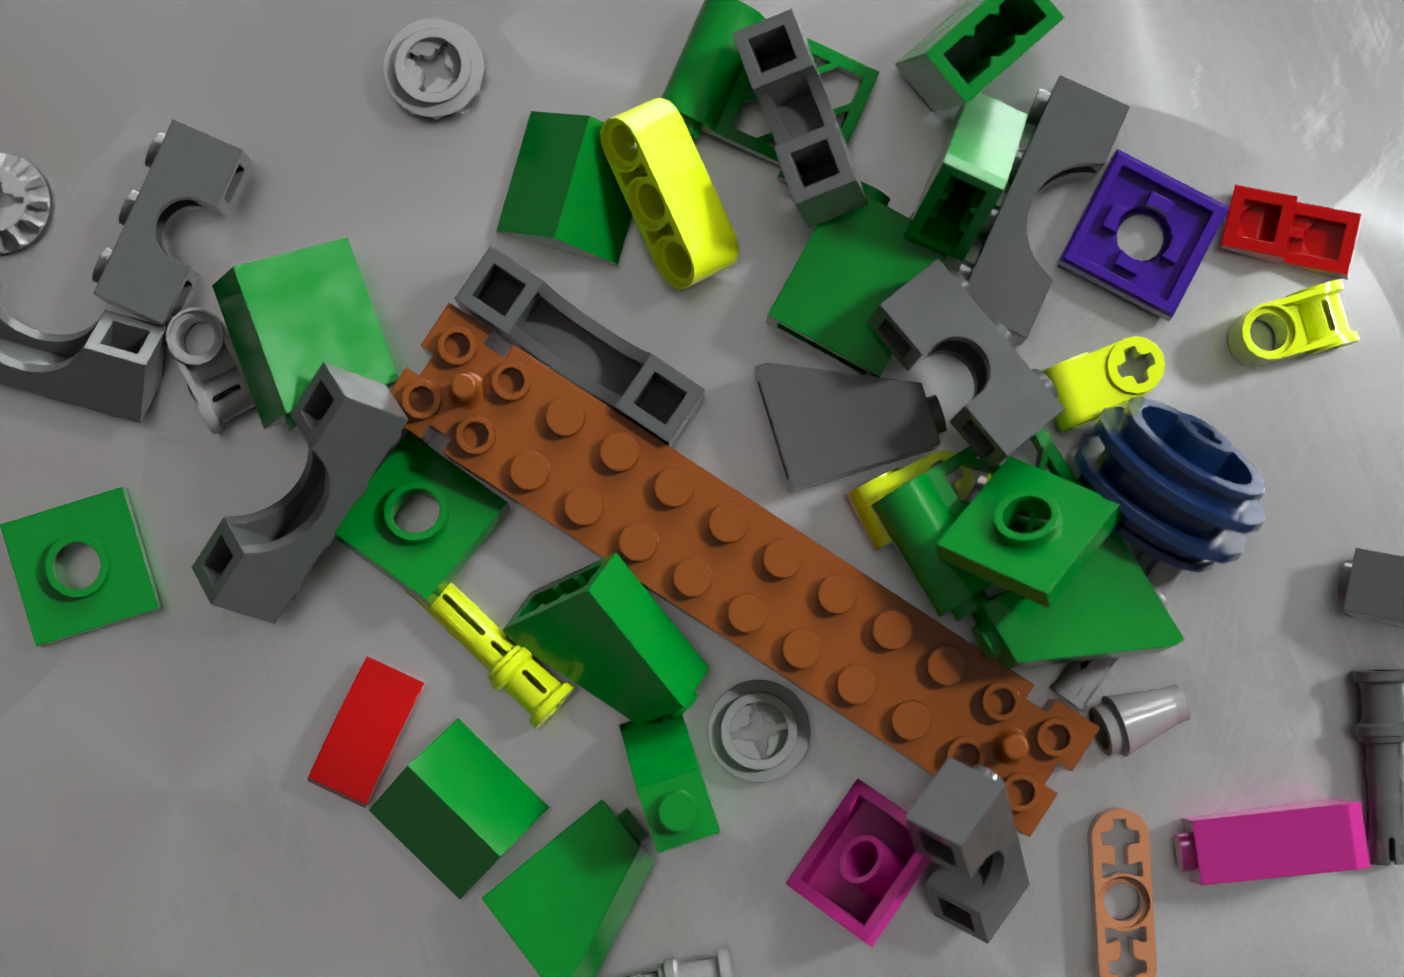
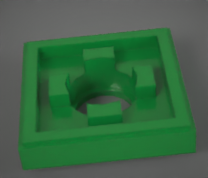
(429, 559)
(1031, 563)
(124, 580)

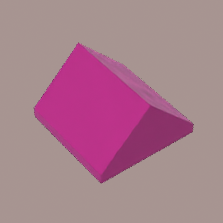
(861, 864)

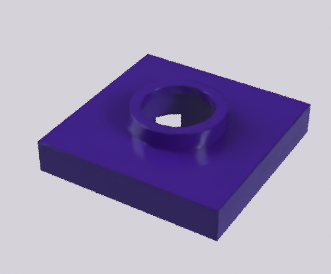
(1183, 215)

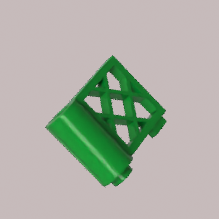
(713, 83)
(927, 507)

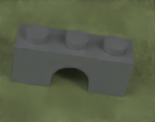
(800, 118)
(184, 173)
(940, 316)
(972, 835)

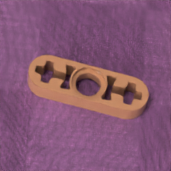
(1137, 851)

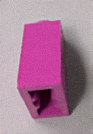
(1273, 842)

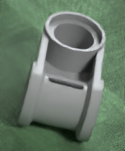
(212, 373)

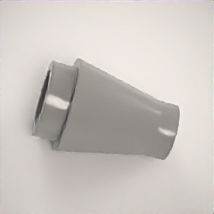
(1137, 718)

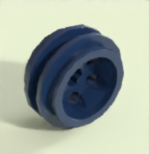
(1175, 482)

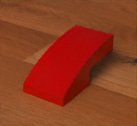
(1291, 232)
(365, 732)

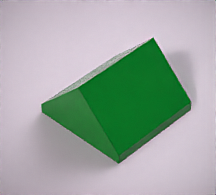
(566, 190)
(458, 808)

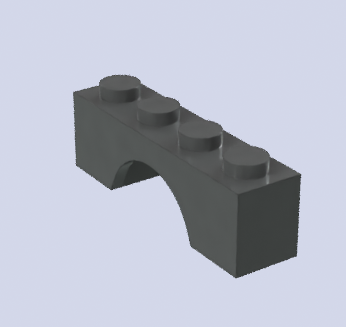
(1069, 138)
(578, 347)
(103, 368)
(262, 557)

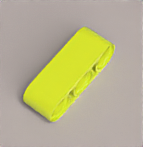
(669, 193)

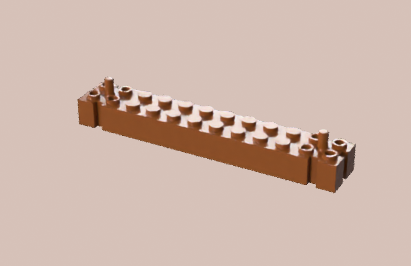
(735, 566)

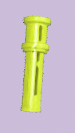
(508, 663)

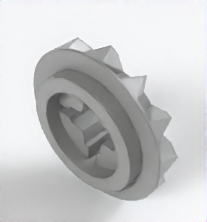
(424, 40)
(22, 221)
(783, 749)

